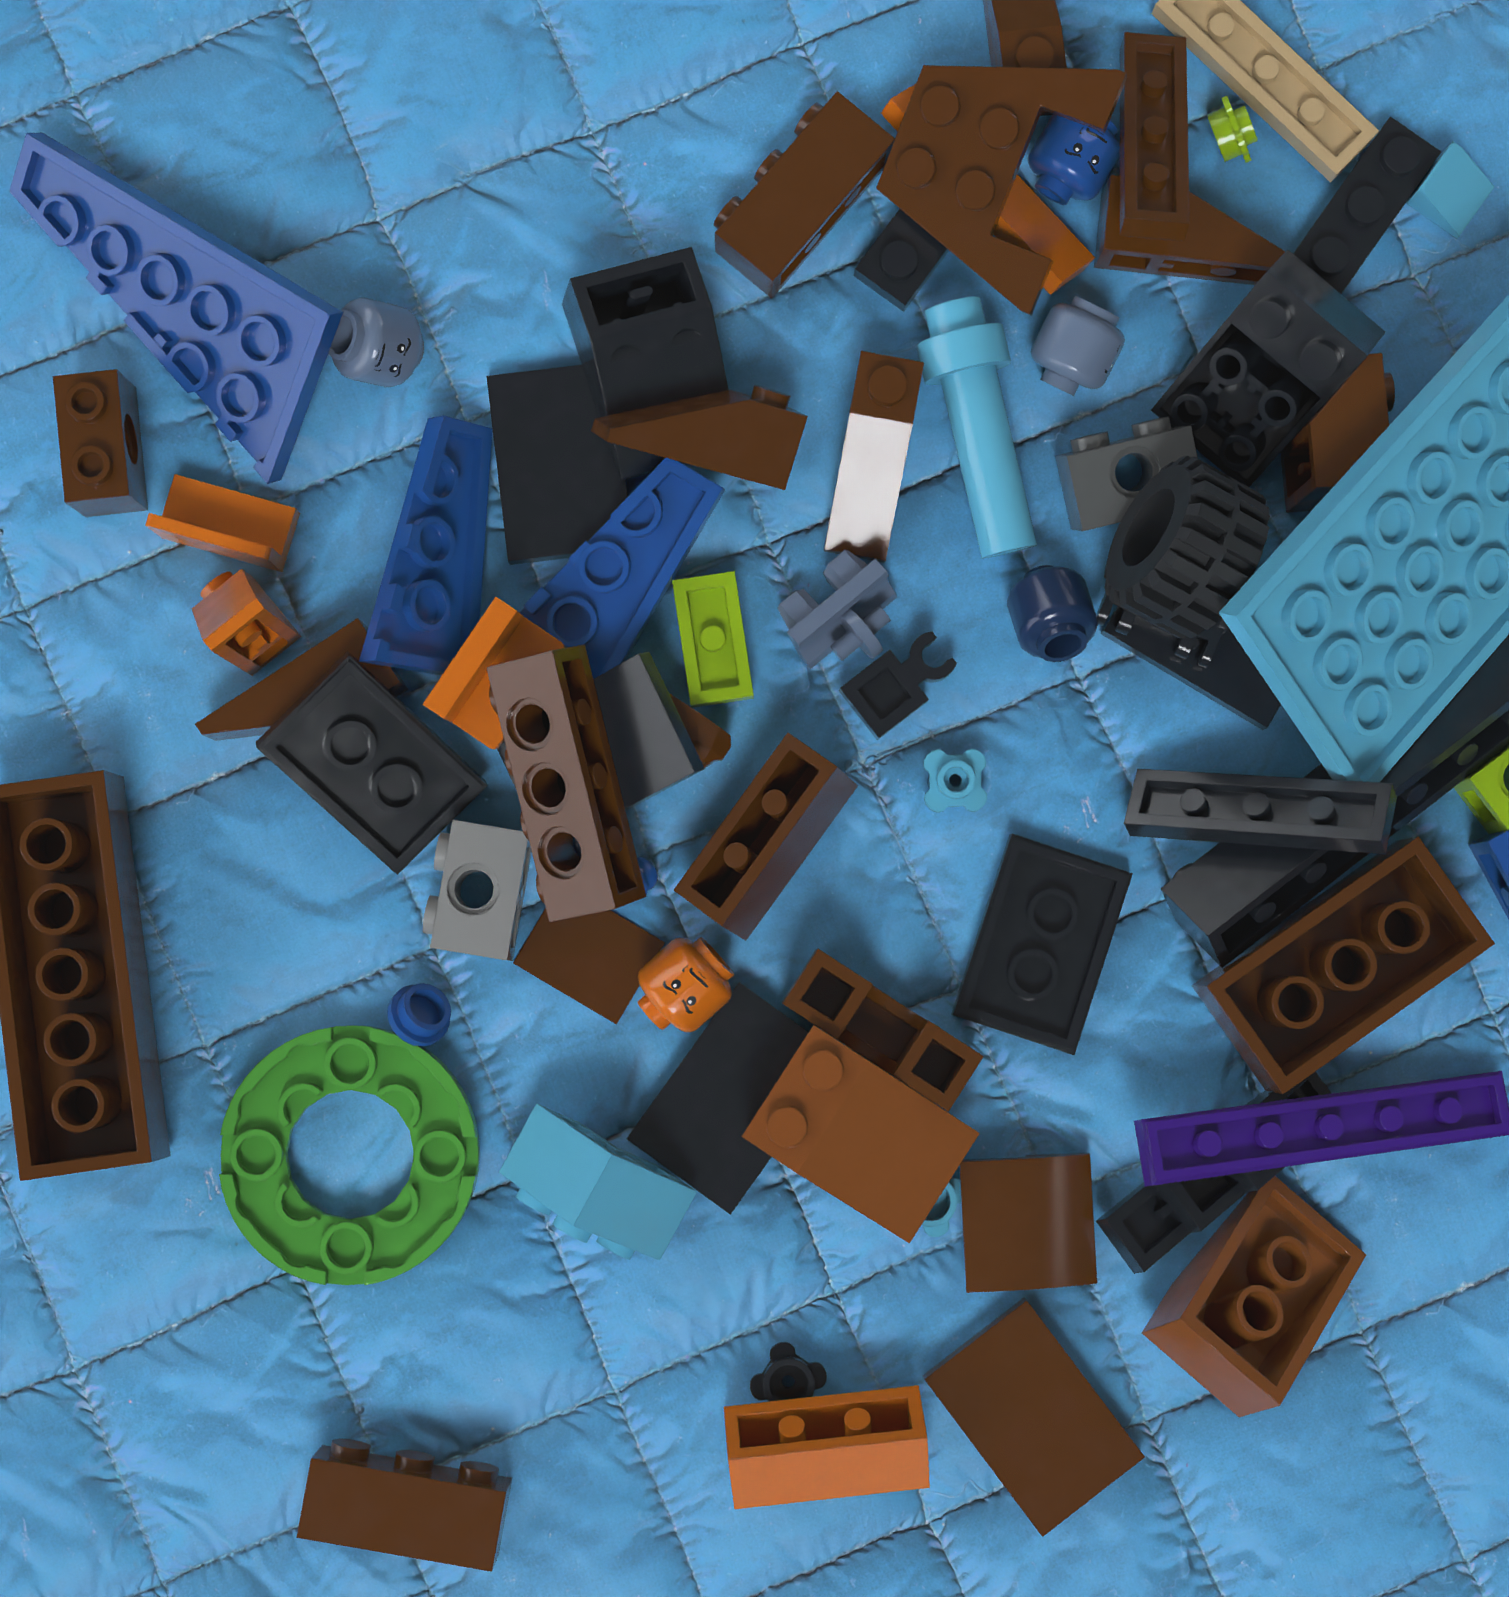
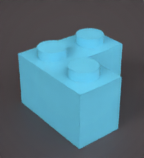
(595, 1186)

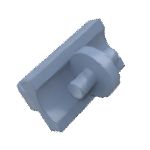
(846, 617)

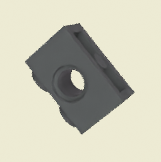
(1089, 477)

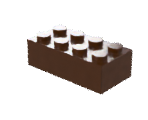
(1343, 965)

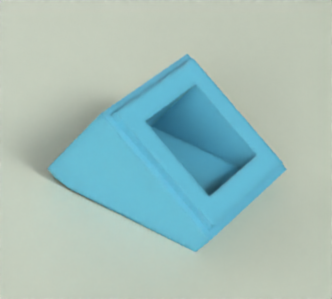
(1451, 191)

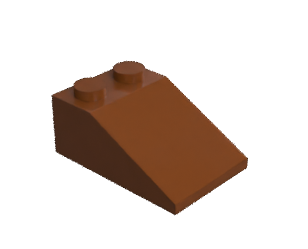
(860, 1134)
(1256, 1299)

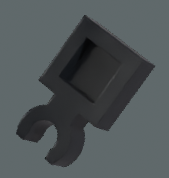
(890, 690)

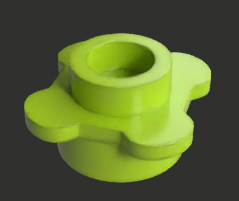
(1232, 131)

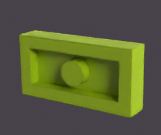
(712, 639)

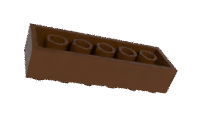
(75, 980)

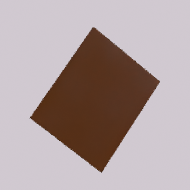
(590, 959)

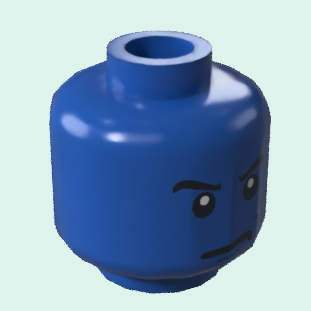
(1073, 159)

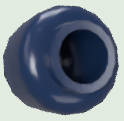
(1052, 613)

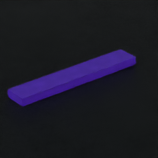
(1322, 1128)

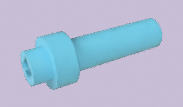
(965, 361)

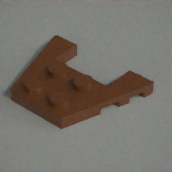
(964, 151)

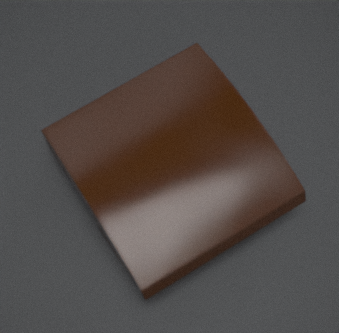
(1028, 1222)

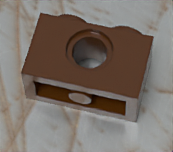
(100, 443)

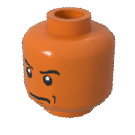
(684, 984)

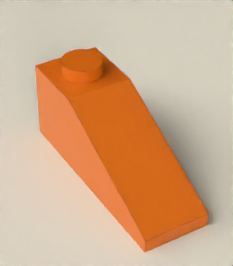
(242, 622)

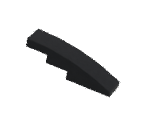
(1162, 1215)

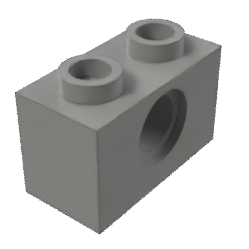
(493, 927)

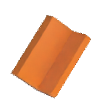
(226, 523)
(464, 687)

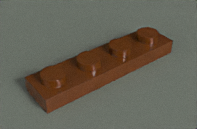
(1154, 138)

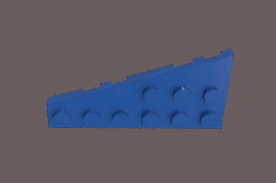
(196, 302)

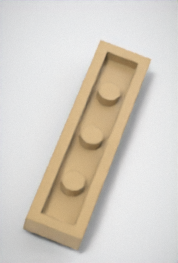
(1271, 80)

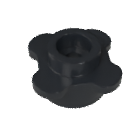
(786, 1362)

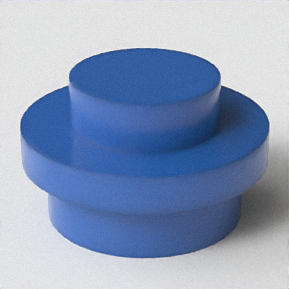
(419, 1014)

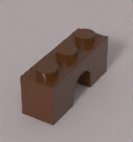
(882, 1029)

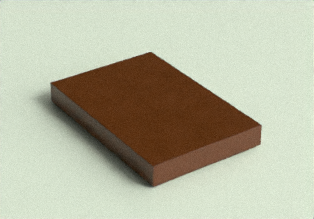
(1033, 1416)

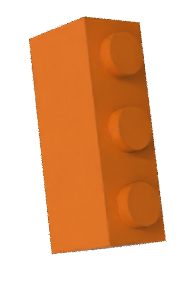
(827, 1447)

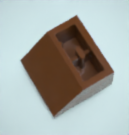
(1337, 435)

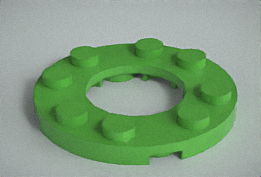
(258, 1171)

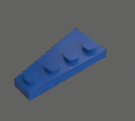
(437, 553)
(626, 566)

